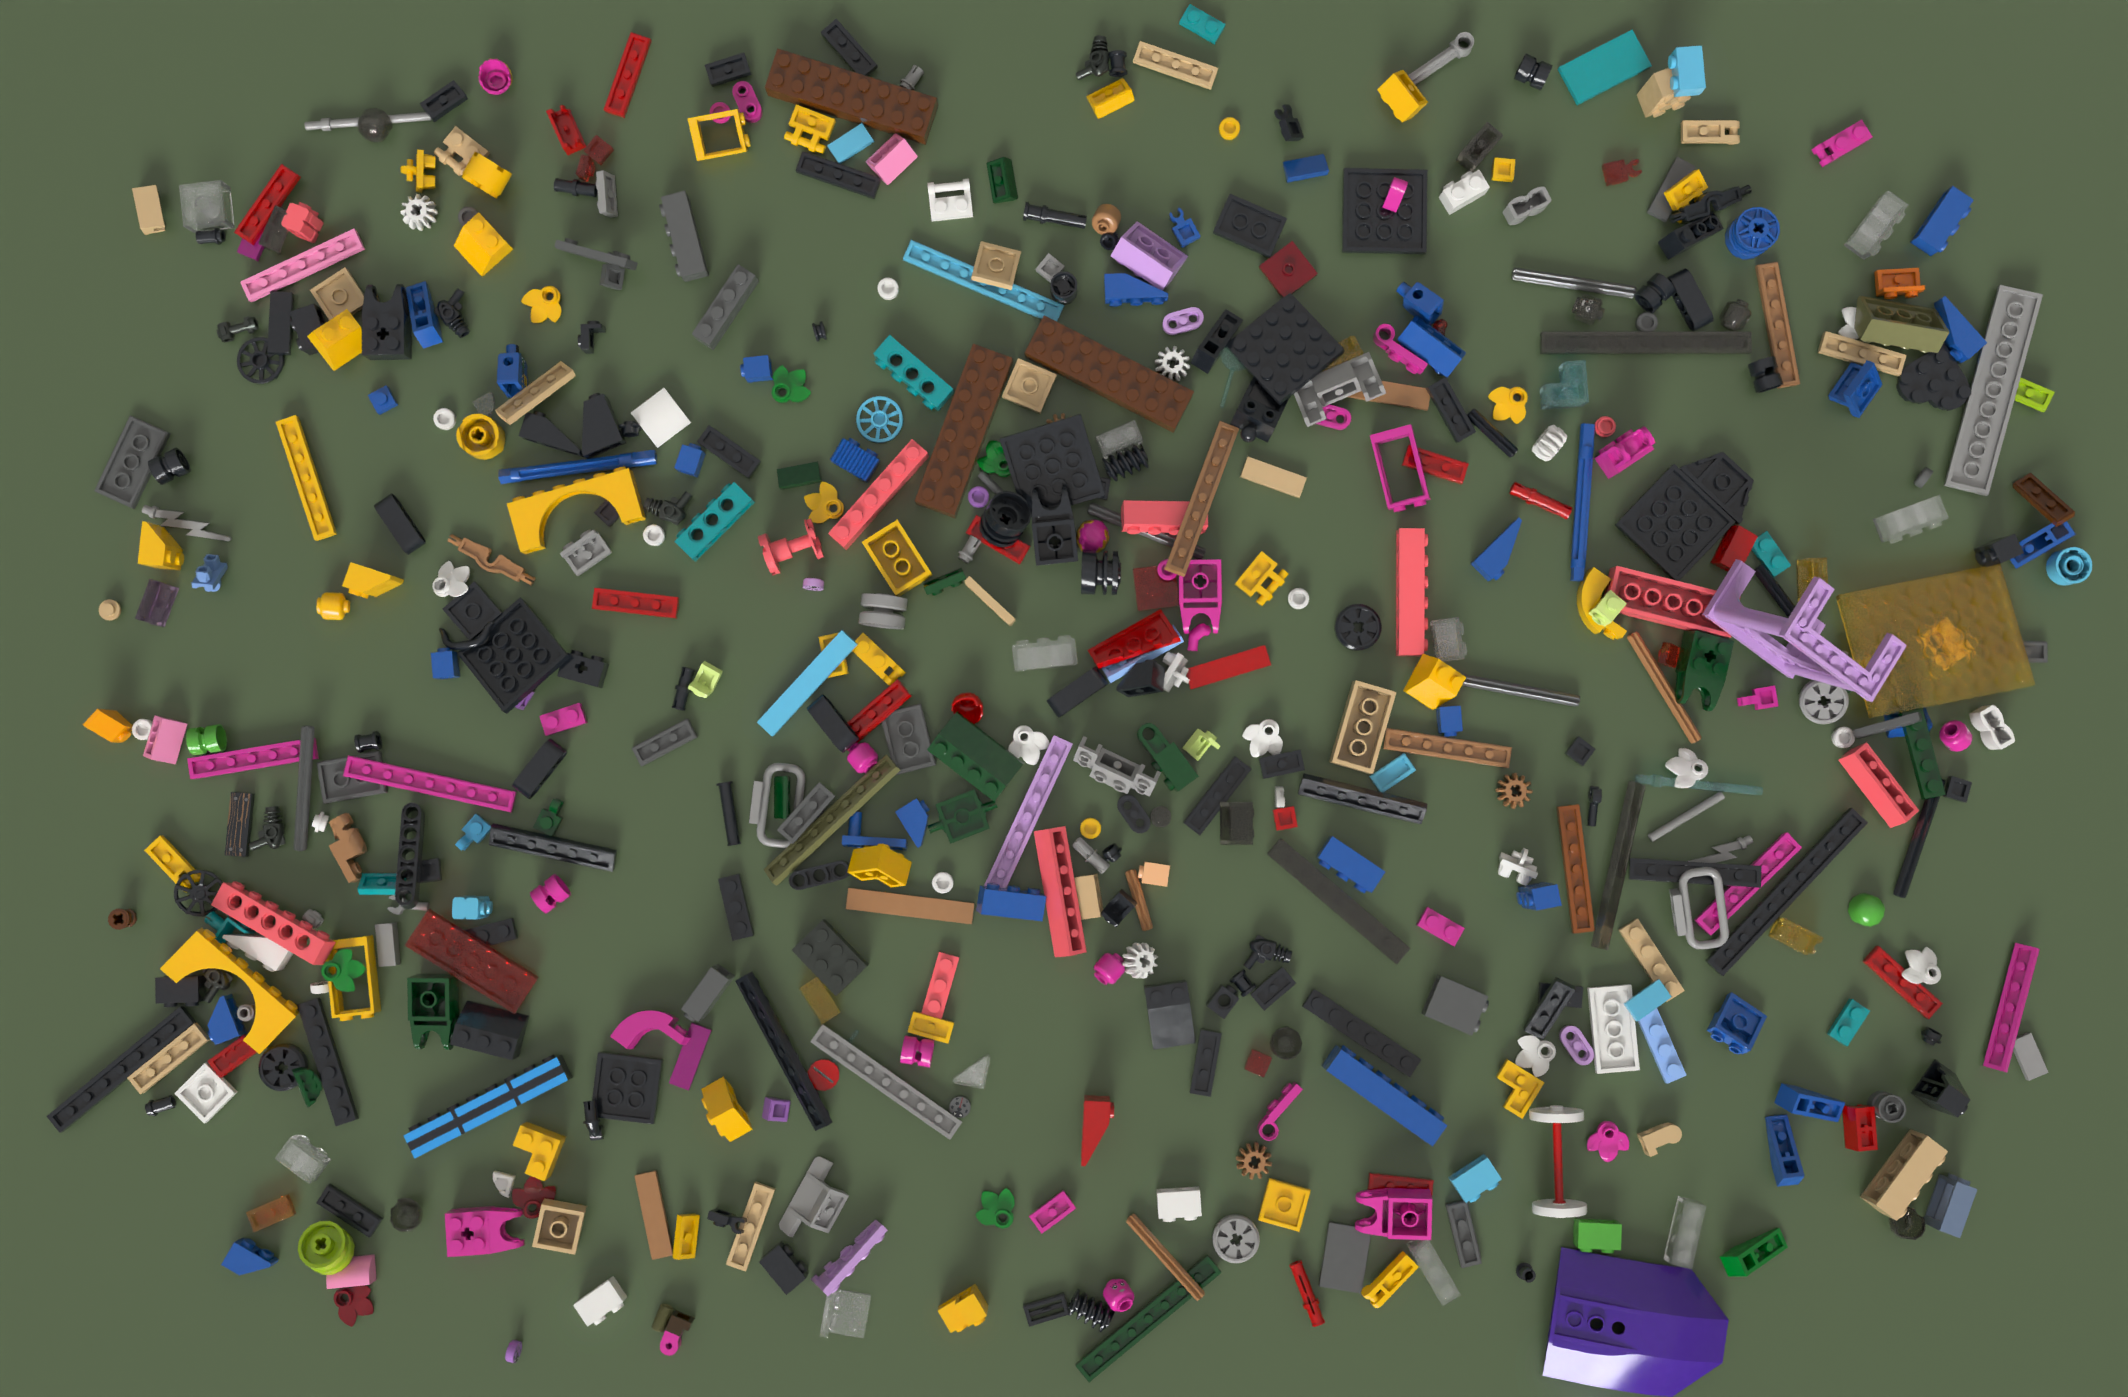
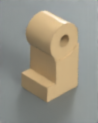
(1659, 1136)

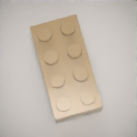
(1362, 727)
(1904, 1174)

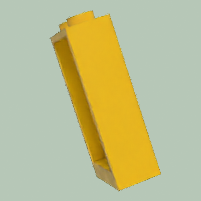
(336, 998)

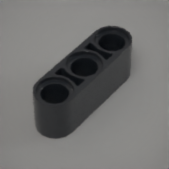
(1690, 300)
(400, 524)
(1077, 692)
(832, 723)
(539, 768)
(810, 879)

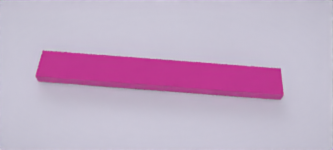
(430, 783)

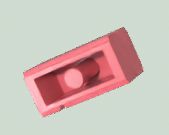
(302, 222)

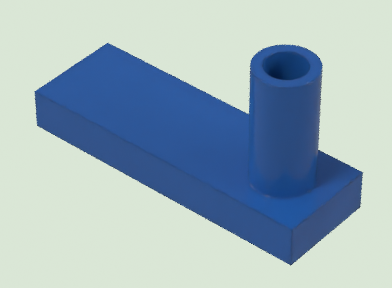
(855, 839)

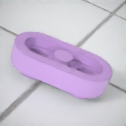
(1182, 321)
(1575, 1044)

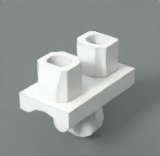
(1176, 671)
(1519, 862)

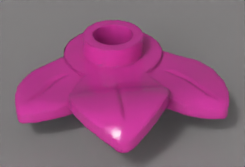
(1608, 1144)

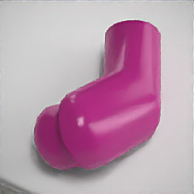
(1196, 634)

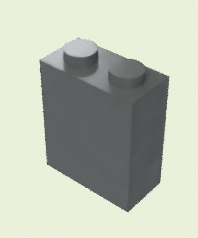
(707, 993)
(1455, 1005)

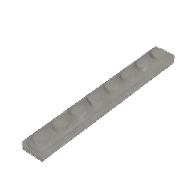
(886, 1082)

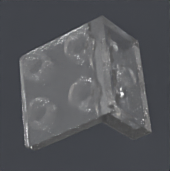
(845, 1314)

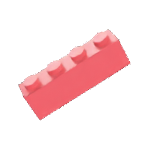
(1154, 516)
(1878, 785)

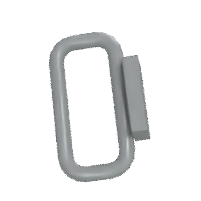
(760, 801)
(1682, 912)

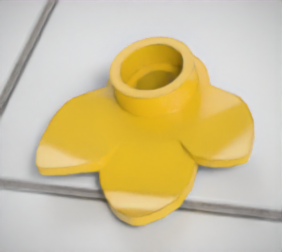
(541, 306)
(1507, 406)
(821, 503)

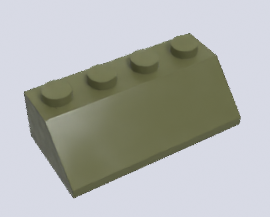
(1899, 325)

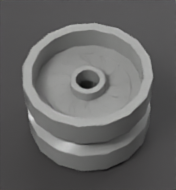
(883, 608)

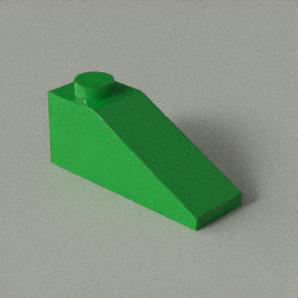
(1754, 1253)

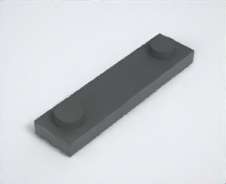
(571, 246)

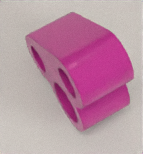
(1395, 194)

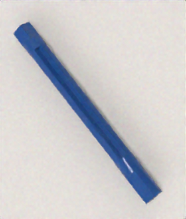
(626, 460)
(1582, 501)

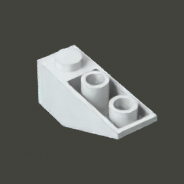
(262, 949)

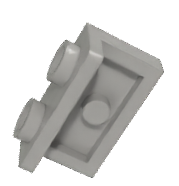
(585, 551)

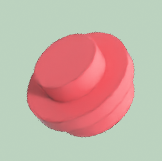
(1605, 426)

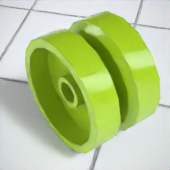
(326, 1247)

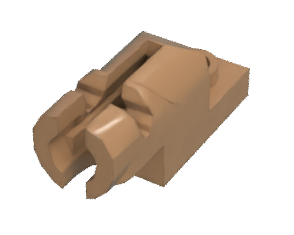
(348, 847)

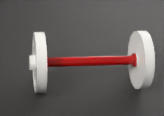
(1559, 1206)

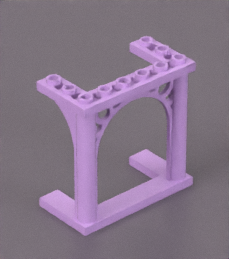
(1807, 651)

